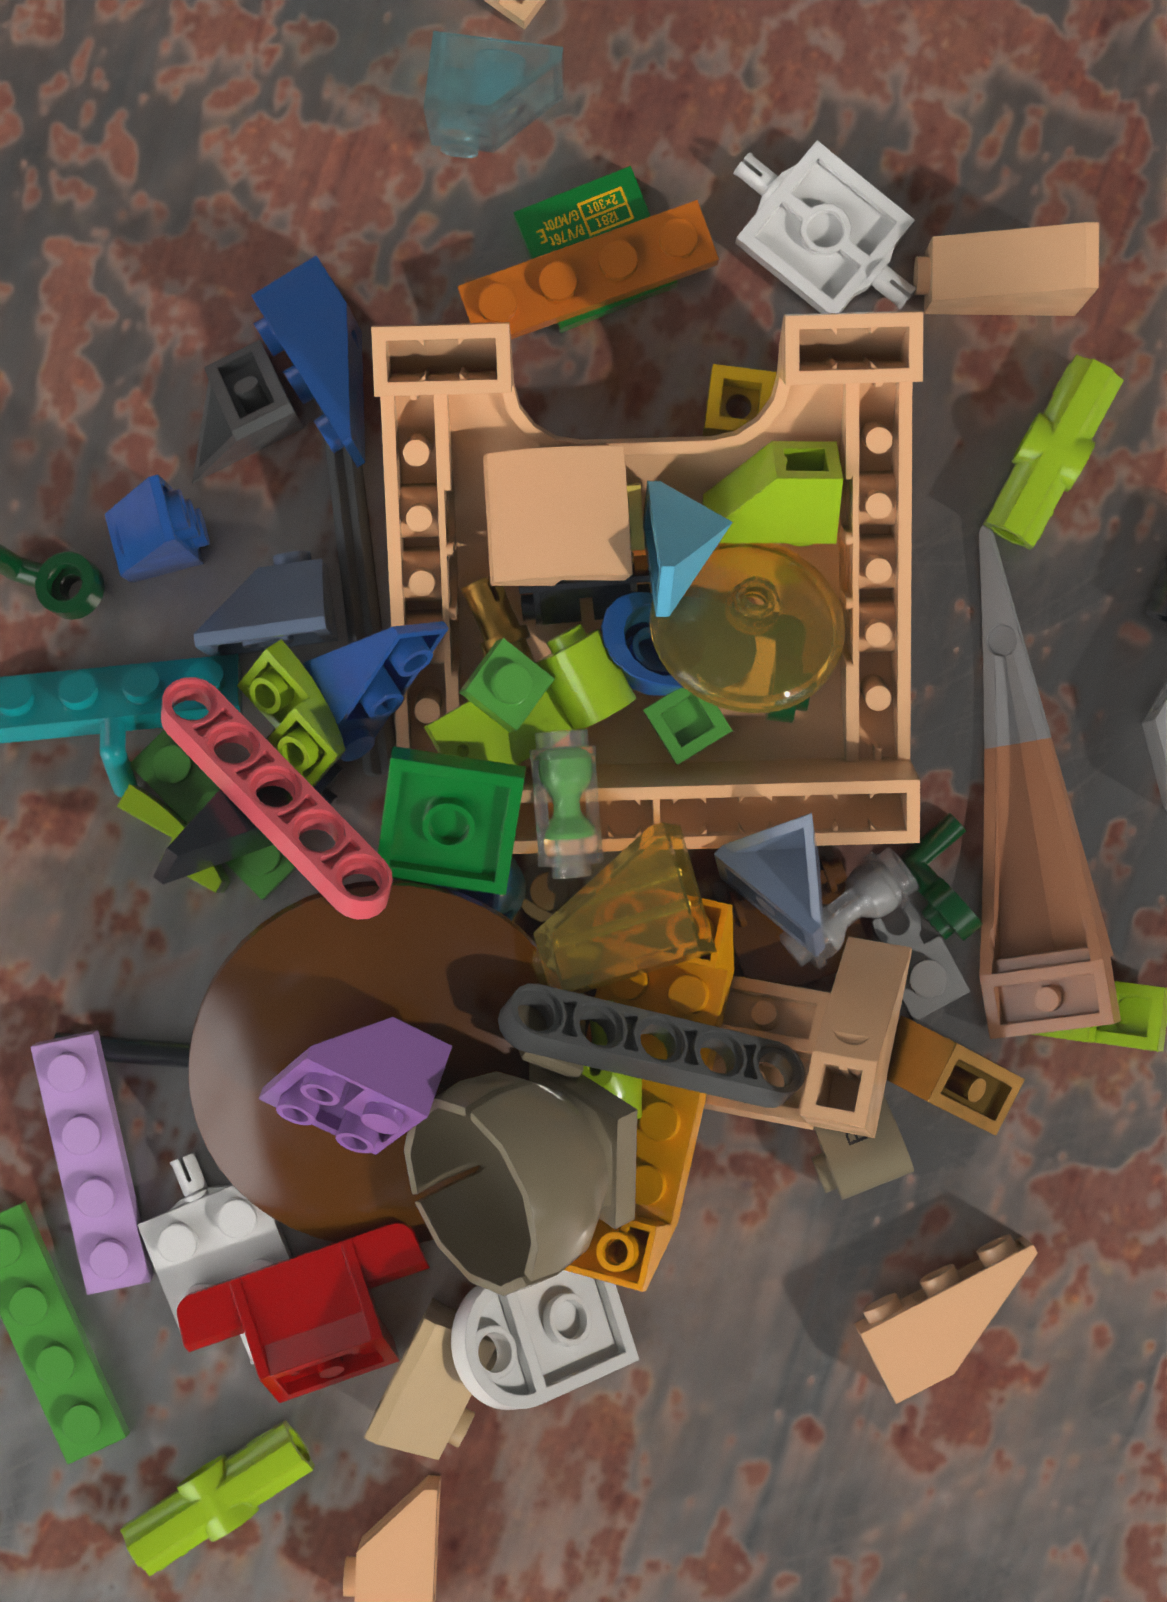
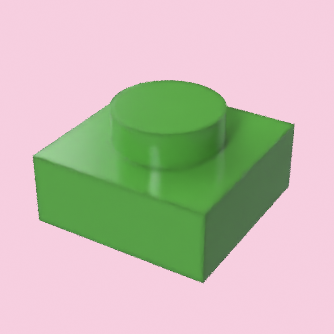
(506, 685)
(686, 723)

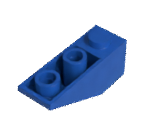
(324, 342)
(155, 531)
(370, 678)

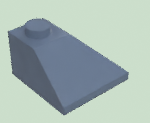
(274, 604)

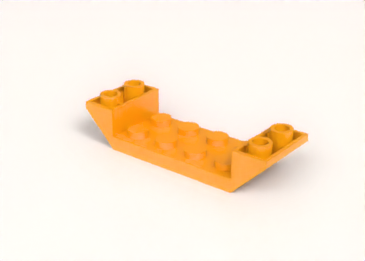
(670, 1114)

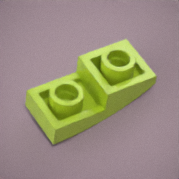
(296, 709)

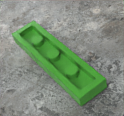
(53, 1342)

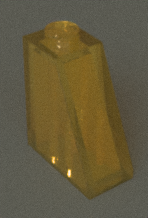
(628, 918)

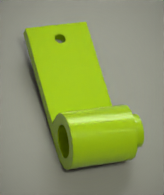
(583, 693)

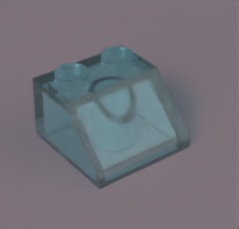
(487, 90)

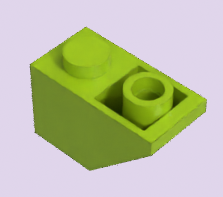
(782, 495)

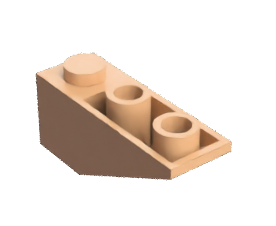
(856, 1038)
(934, 1329)

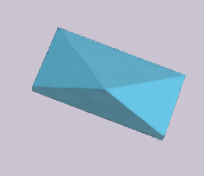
(677, 542)

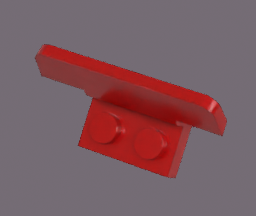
(310, 1314)

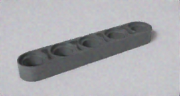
(627, 1056)

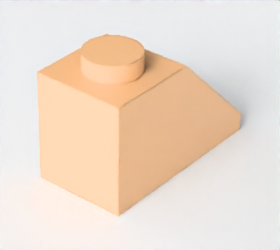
(399, 1552)

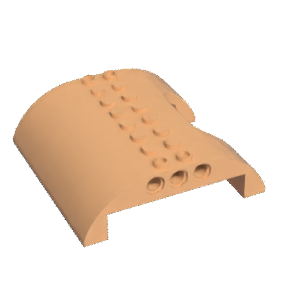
(845, 758)

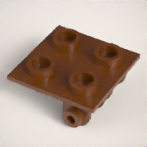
(757, 937)

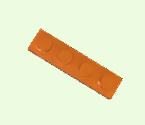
(593, 272)

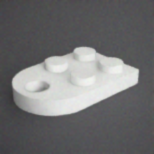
(544, 1338)

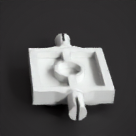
(824, 230)
(209, 1237)

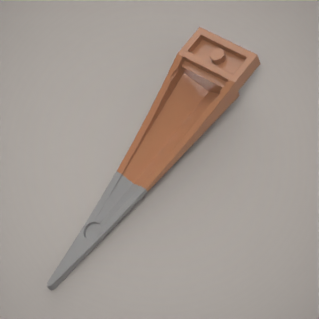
(1041, 919)

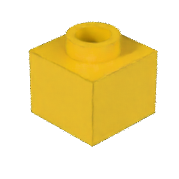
(735, 383)

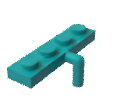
(108, 704)

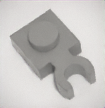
(932, 972)

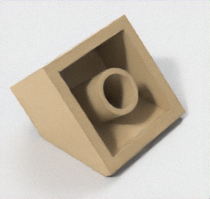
(425, 1395)

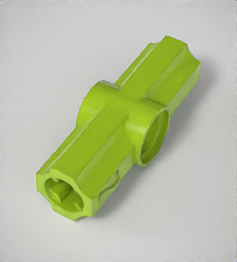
(1053, 451)
(217, 1498)

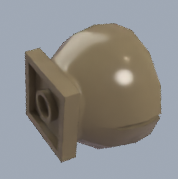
(550, 1167)

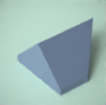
(780, 877)

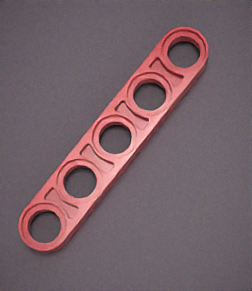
(279, 824)

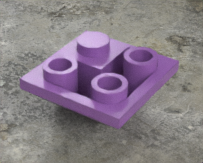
(362, 1084)

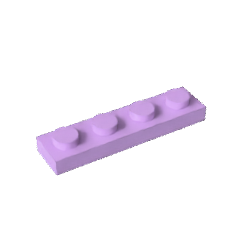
(92, 1161)

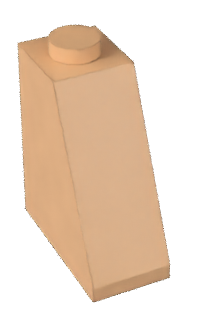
(1010, 271)

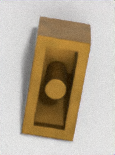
(951, 1076)

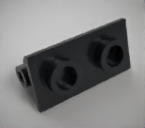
(562, 602)

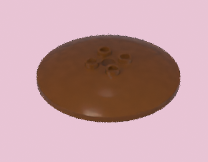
(319, 975)

